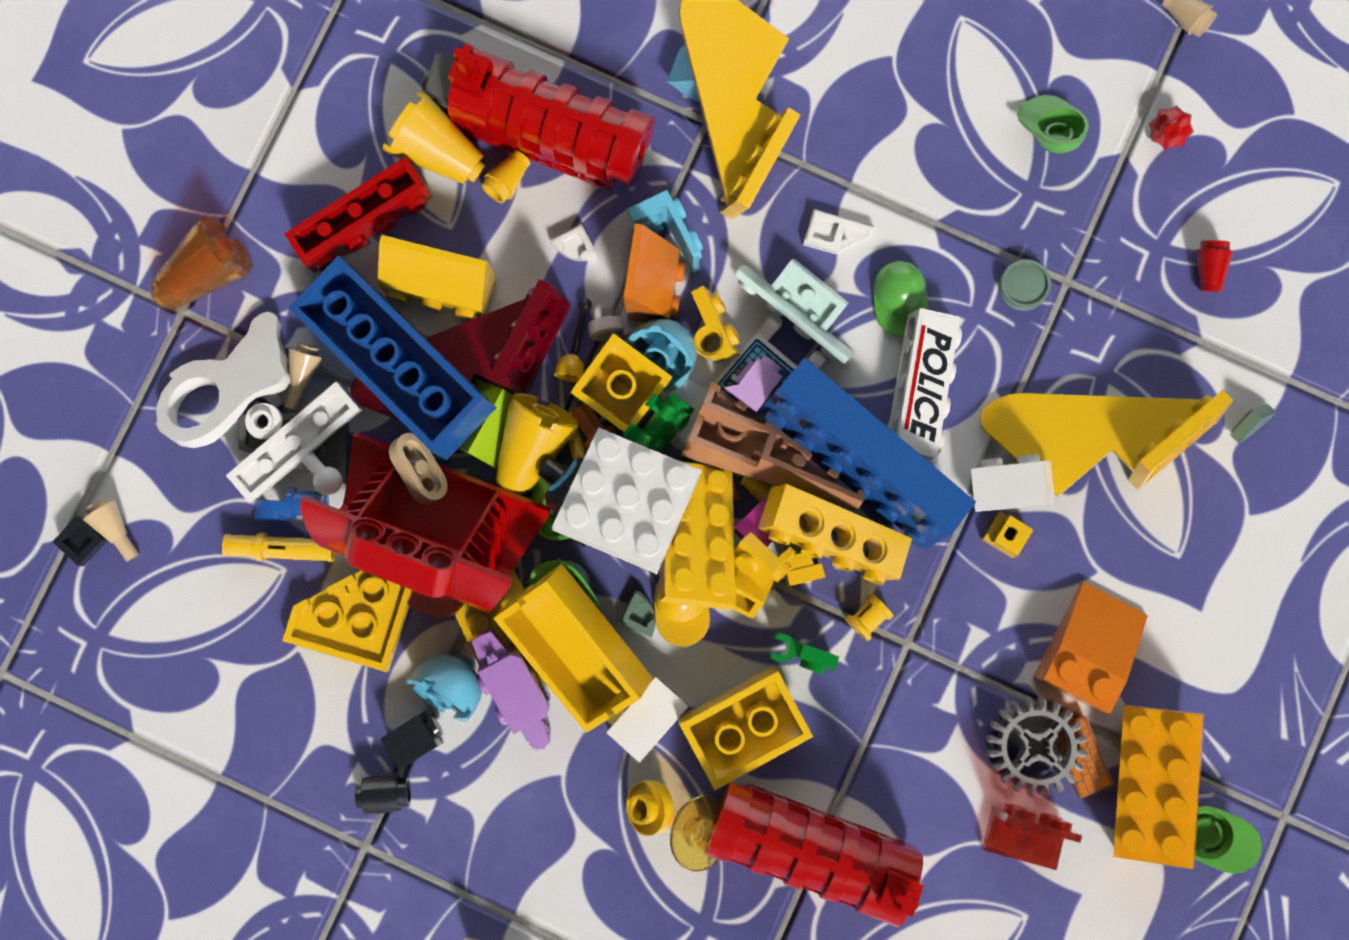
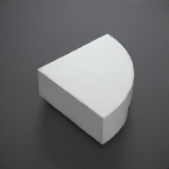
(575, 245)

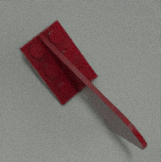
(497, 346)

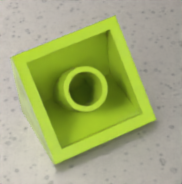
(487, 438)

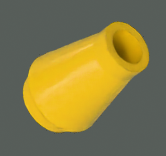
(504, 178)

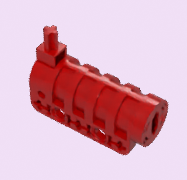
(546, 120)
(817, 852)

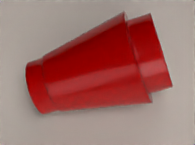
(1213, 264)

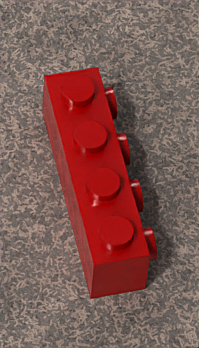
(359, 215)

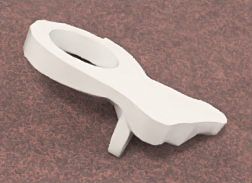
(251, 371)

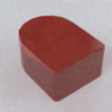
(438, 607)

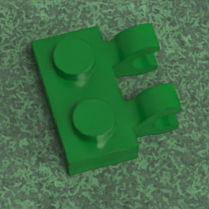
(669, 418)
(811, 657)

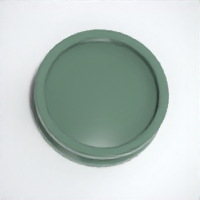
(1024, 285)

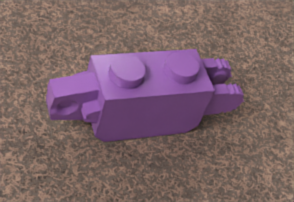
(514, 686)

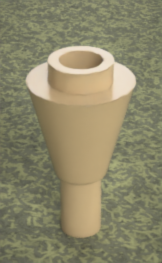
(302, 367)
(107, 521)

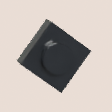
(79, 541)

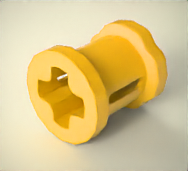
(869, 617)

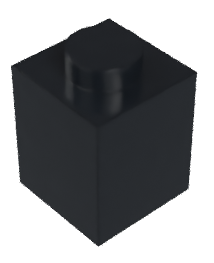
(413, 739)

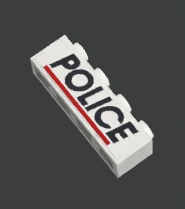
(924, 380)

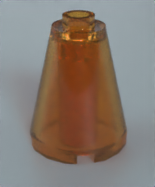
(200, 265)

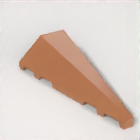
(741, 444)

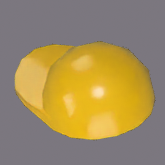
(680, 623)

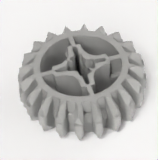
(1049, 734)

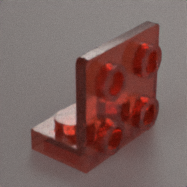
(1024, 837)

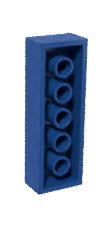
(392, 358)
(867, 456)

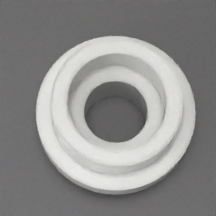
(274, 417)

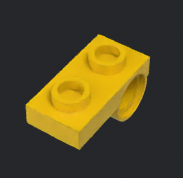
(711, 309)

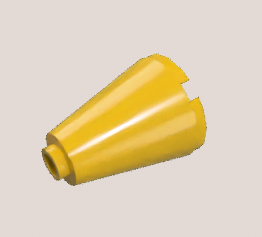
(434, 142)
(530, 439)

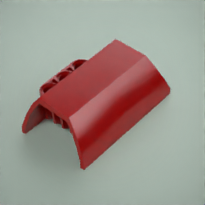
(445, 548)

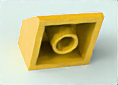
(621, 383)

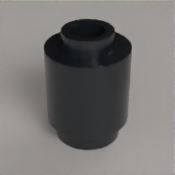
(383, 794)

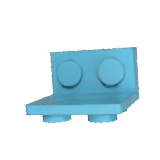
(664, 211)

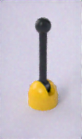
(570, 366)

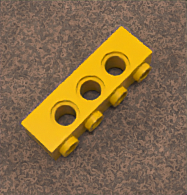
(885, 546)

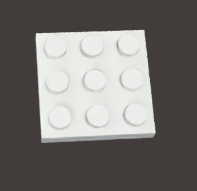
(627, 500)

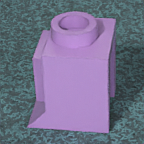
(756, 383)

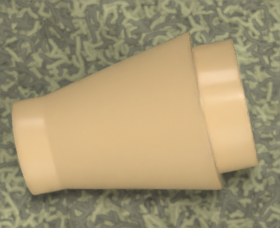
(1192, 15)

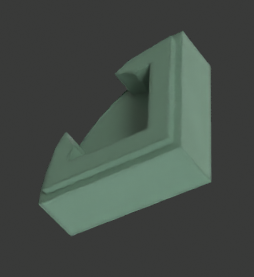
(1252, 422)
(639, 614)

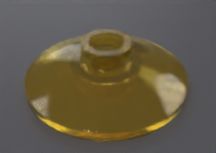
(688, 844)

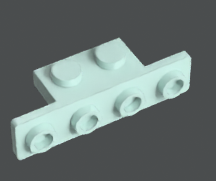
(804, 302)

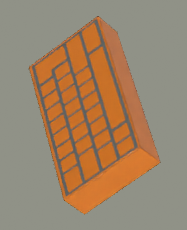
(1095, 773)

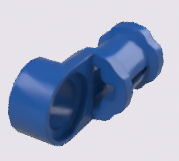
(282, 510)

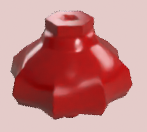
(1171, 127)

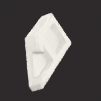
(835, 233)

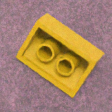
(435, 278)
(744, 727)

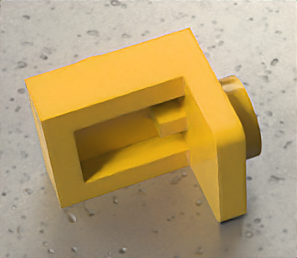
(759, 562)

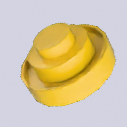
(649, 807)

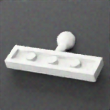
(296, 444)

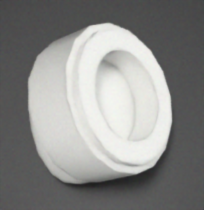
(603, 327)

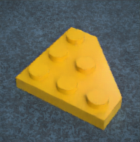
(352, 620)

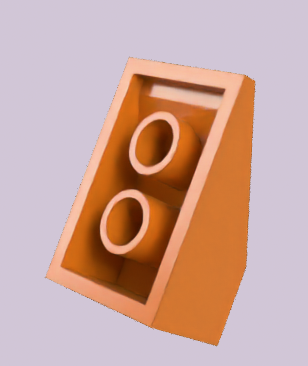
(652, 277)
(1093, 649)

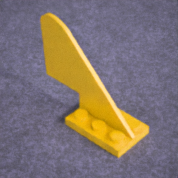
(730, 62)
(1085, 428)

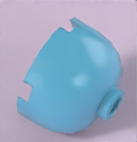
(668, 347)
(447, 684)

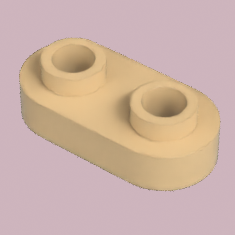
(418, 469)

